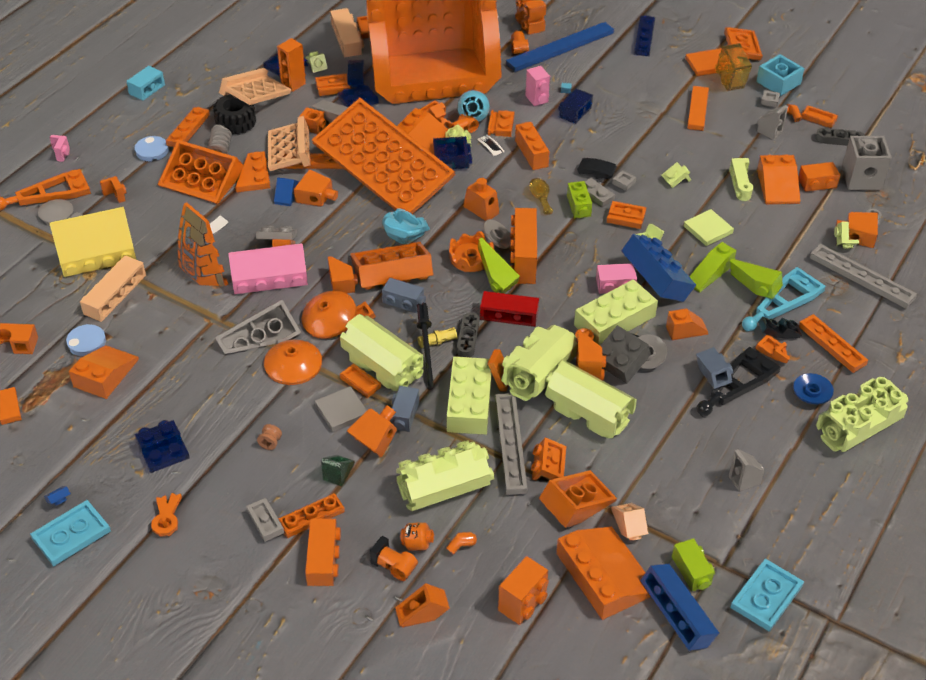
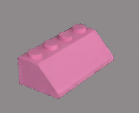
(268, 268)

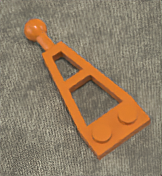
(75, 182)

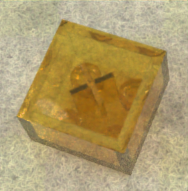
(733, 67)

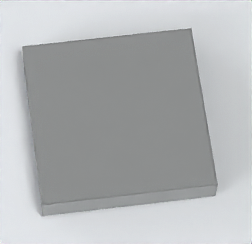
(340, 408)

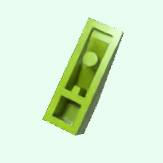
(713, 266)
(498, 271)
(758, 279)

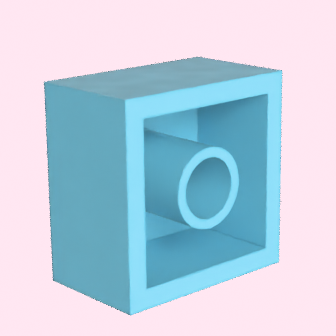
(780, 74)

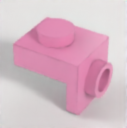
(60, 147)

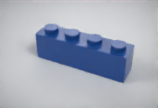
(679, 607)

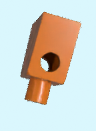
(314, 189)
(482, 200)
(862, 227)
(374, 430)

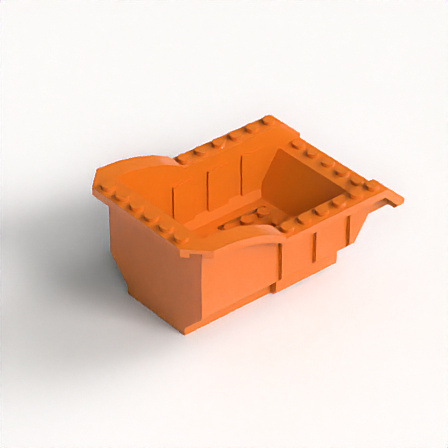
(433, 48)

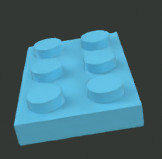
(70, 532)
(767, 594)

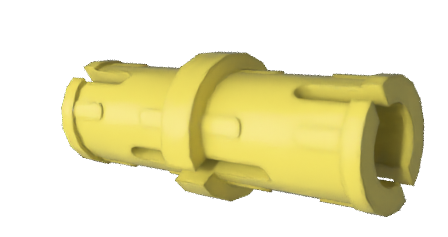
(439, 337)

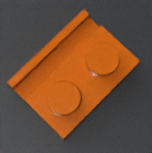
(331, 84)
(501, 123)
(626, 215)

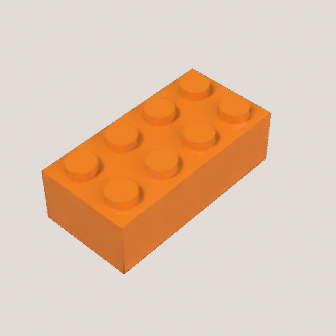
(524, 244)

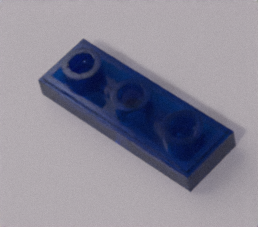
(355, 73)

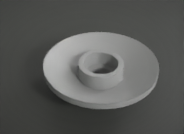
(497, 233)
(657, 349)

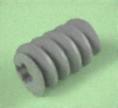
(219, 139)

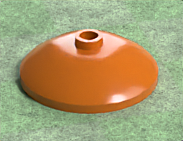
(328, 314)
(293, 362)

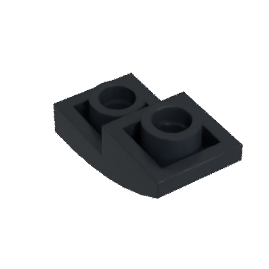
(601, 168)
(783, 329)

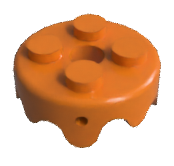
(460, 251)

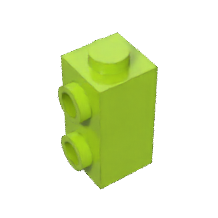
(579, 199)
(693, 564)

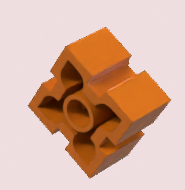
(531, 15)

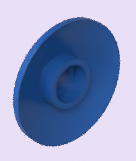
(813, 388)

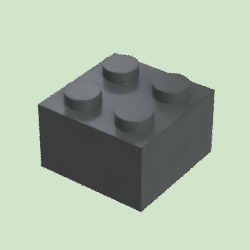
(624, 353)

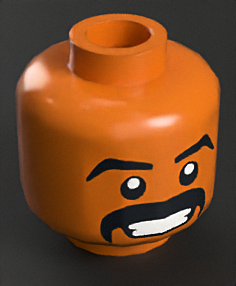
(417, 536)

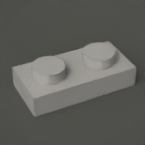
(599, 193)
(265, 519)

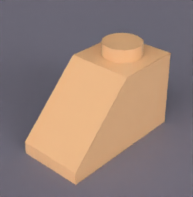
(630, 520)

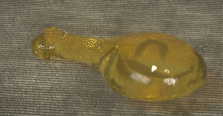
(540, 190)

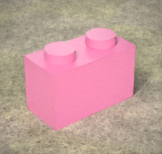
(537, 85)
(612, 276)

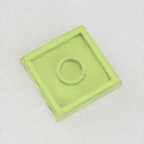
(708, 227)

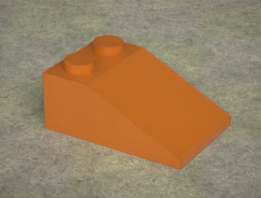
(779, 179)
(101, 370)
(576, 497)

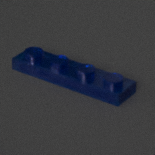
(644, 35)

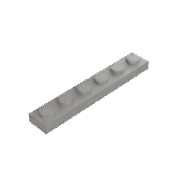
(863, 276)
(511, 444)

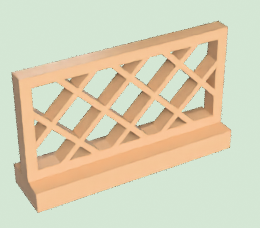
(253, 85)
(301, 142)

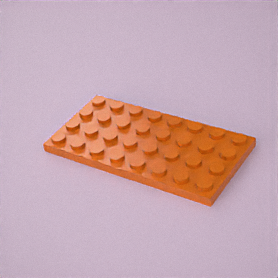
(383, 157)

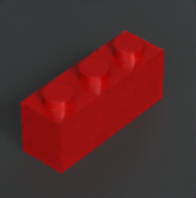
(509, 308)

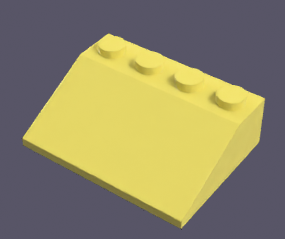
(92, 241)

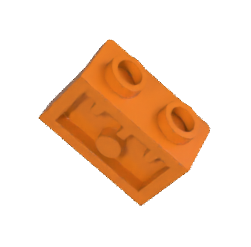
(548, 459)

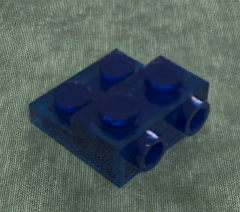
(453, 151)
(161, 445)

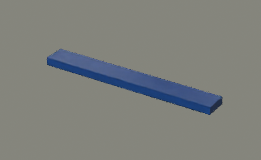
(559, 46)

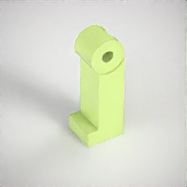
(740, 179)

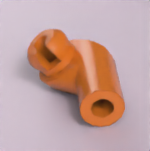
(794, 111)
(461, 539)

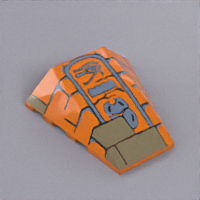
(196, 251)

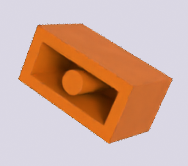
(819, 176)

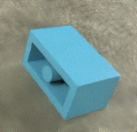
(145, 83)

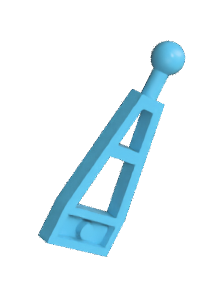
(798, 279)

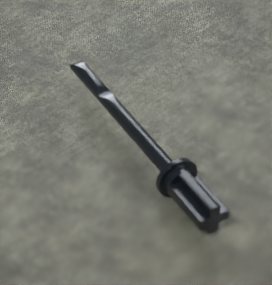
(424, 324)

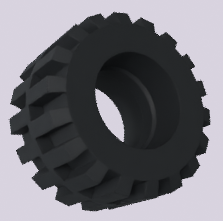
(234, 114)

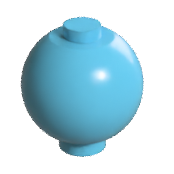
(474, 104)

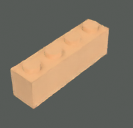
(346, 32)
(112, 288)

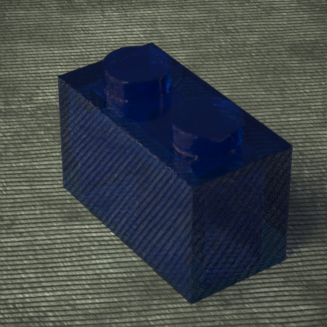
(575, 106)

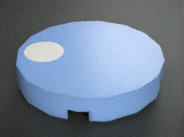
(151, 148)
(85, 339)

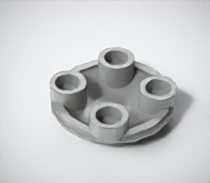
(55, 210)

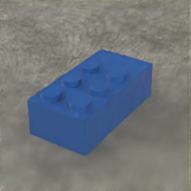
(658, 267)

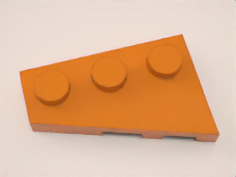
(254, 173)

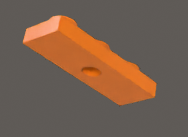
(300, 519)

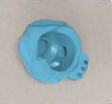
(404, 226)

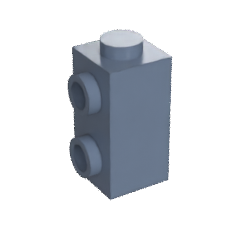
(403, 295)
(714, 367)
(405, 404)

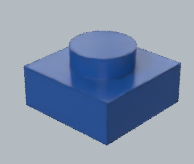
(57, 496)

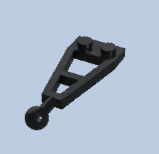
(753, 361)

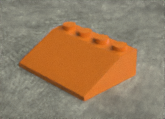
(423, 128)
(200, 172)
(395, 262)
(603, 569)

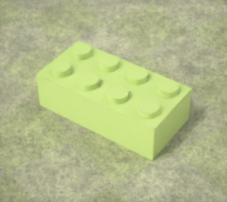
(624, 306)
(469, 396)

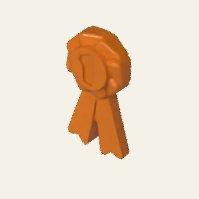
(166, 522)

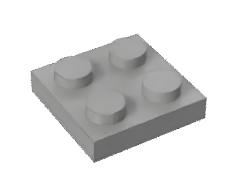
(270, 232)

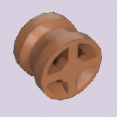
(269, 437)

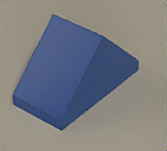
(285, 191)

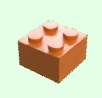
(523, 590)

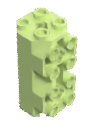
(380, 350)
(529, 366)
(586, 396)
(861, 415)
(444, 475)

